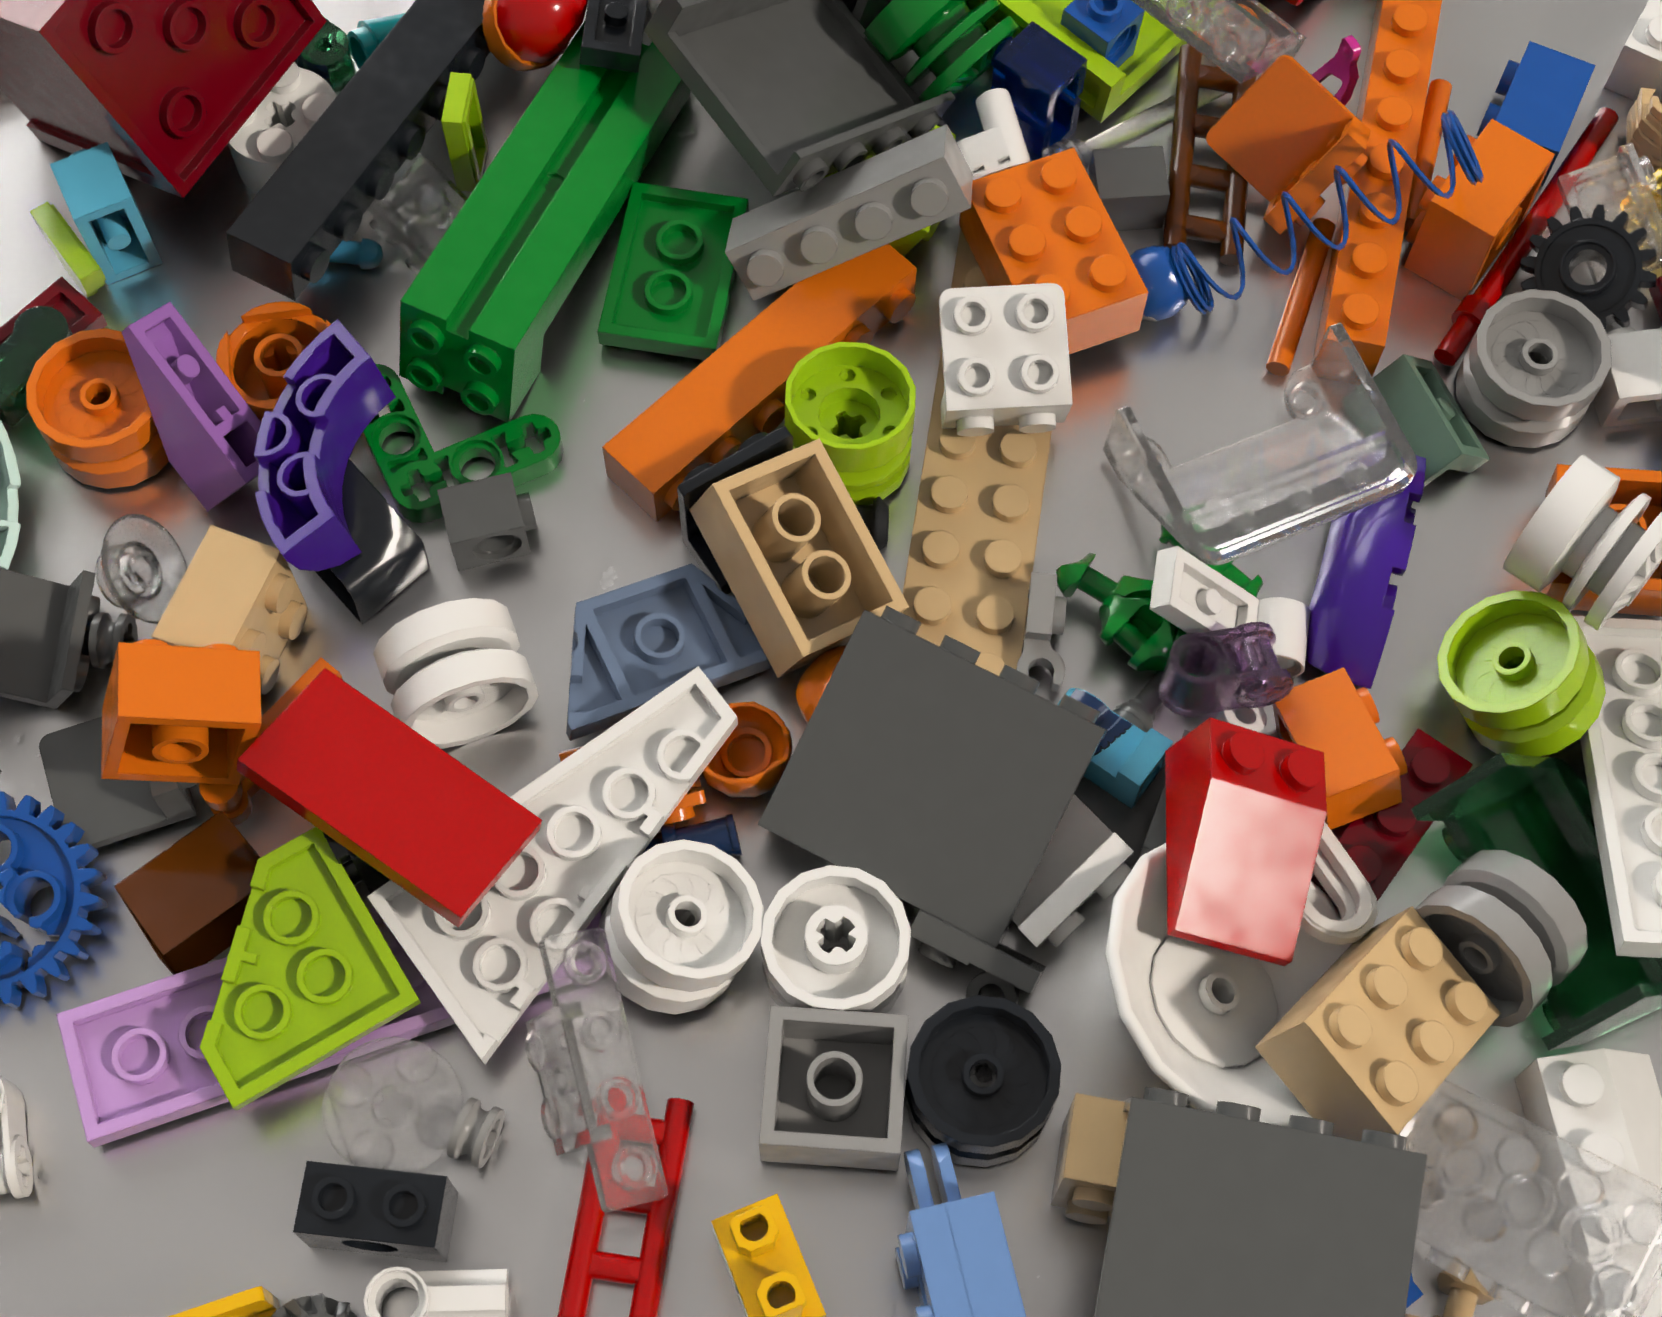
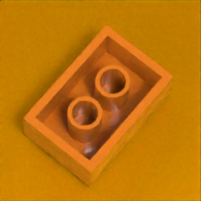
(1051, 227)

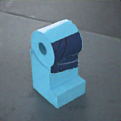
(1126, 756)

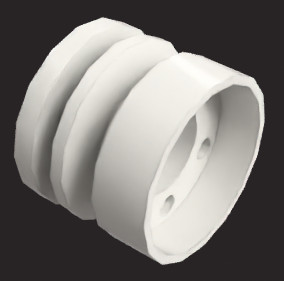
(1588, 542)

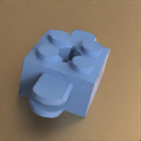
(955, 1248)

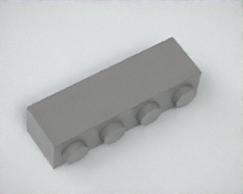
(850, 213)

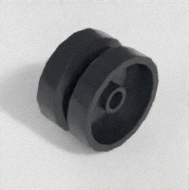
(993, 1043)

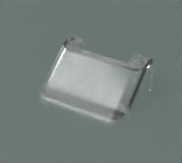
(1283, 481)

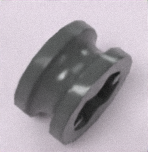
(106, 634)

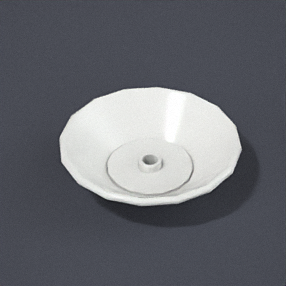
(1204, 1007)

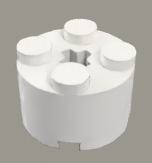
(279, 125)

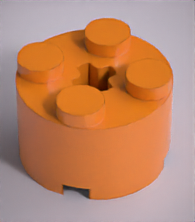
(265, 348)

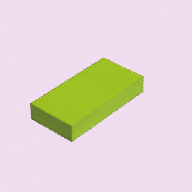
(464, 131)

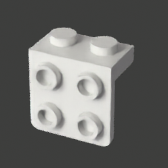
(1004, 358)
(1076, 864)

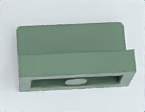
(1430, 417)

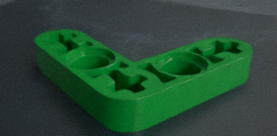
(426, 466)

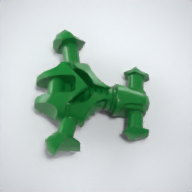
(1126, 608)

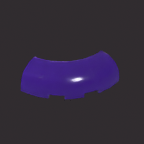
(307, 445)
(1353, 590)

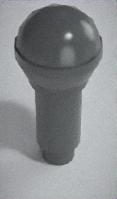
(1143, 708)

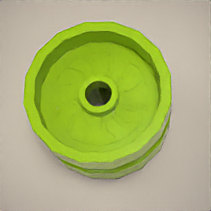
(1521, 673)

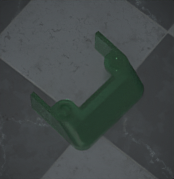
(1546, 816)

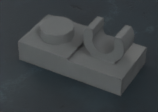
(1000, 964)

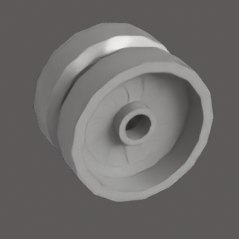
(1533, 368)
(1508, 929)

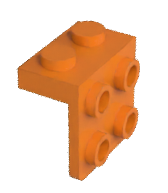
(1289, 138)

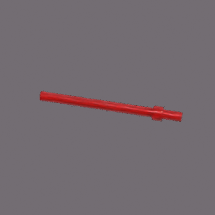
(1474, 306)

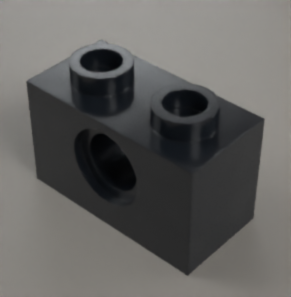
(376, 1211)

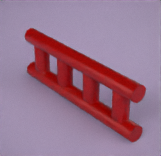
(649, 1268)

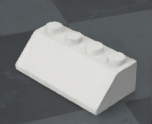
(1604, 1105)

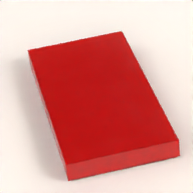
(389, 796)

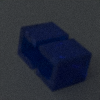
(1042, 83)

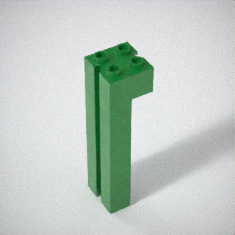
(532, 227)

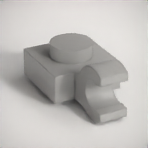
(1044, 617)

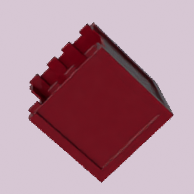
(148, 75)

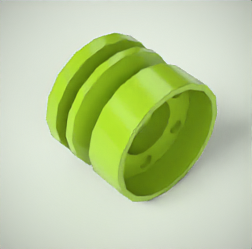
(860, 410)

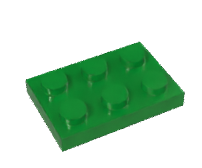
(671, 272)

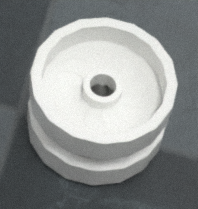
(456, 671)
(841, 911)
(681, 926)

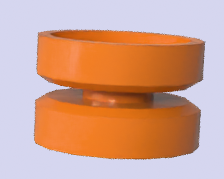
(95, 411)

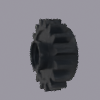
(1599, 242)

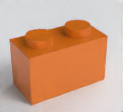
(1341, 722)

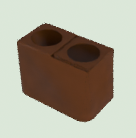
(193, 894)

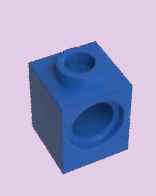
(1106, 26)

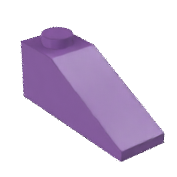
(194, 406)

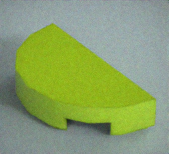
(69, 249)

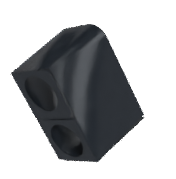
(389, 548)

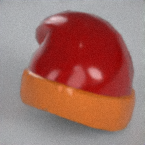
(530, 32)

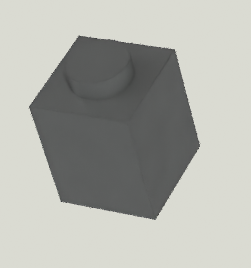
(1132, 185)

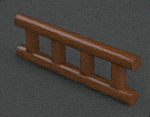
(1185, 174)

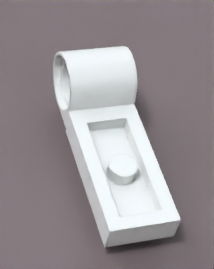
(1206, 601)

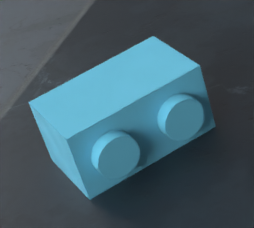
(106, 212)

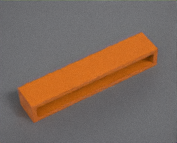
(745, 379)

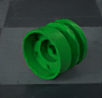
(944, 37)

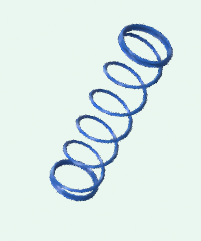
(1454, 138)

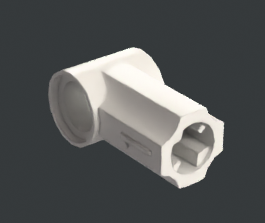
(444, 1292)

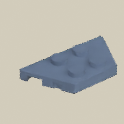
(649, 637)

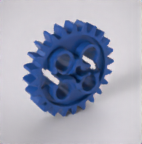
(39, 858)

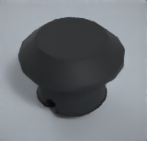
(876, 520)

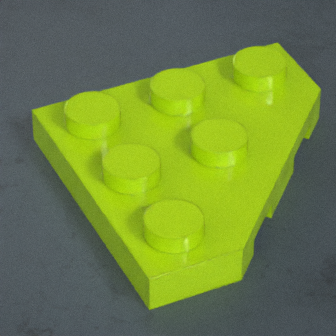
(299, 974)

